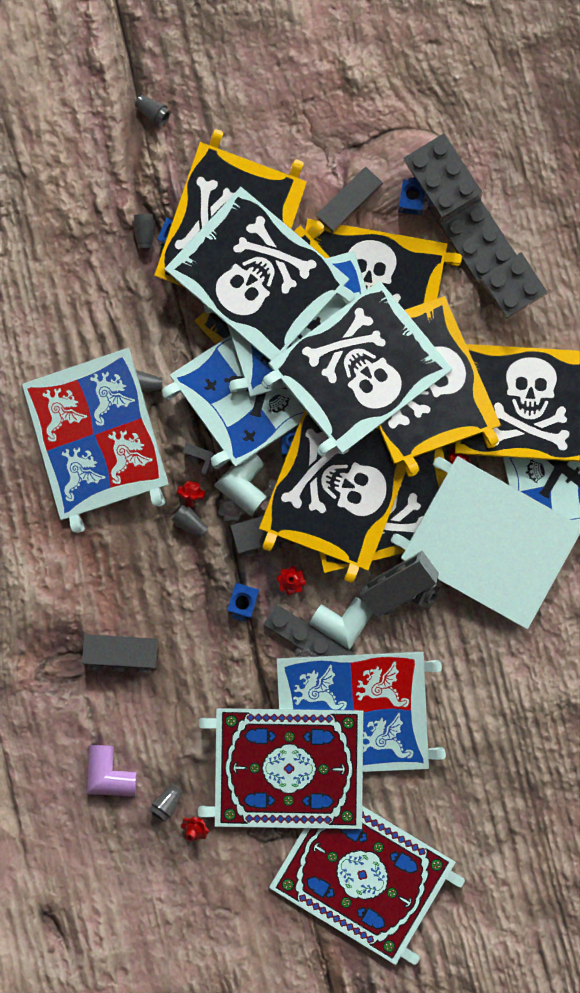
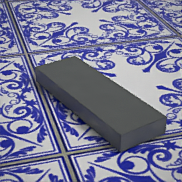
(349, 199)

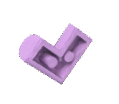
(103, 779)

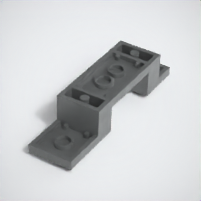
(471, 229)

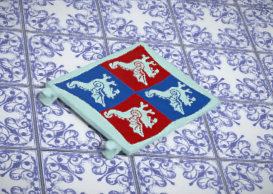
(95, 436)
(382, 686)

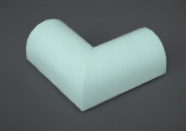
(237, 485)
(345, 628)

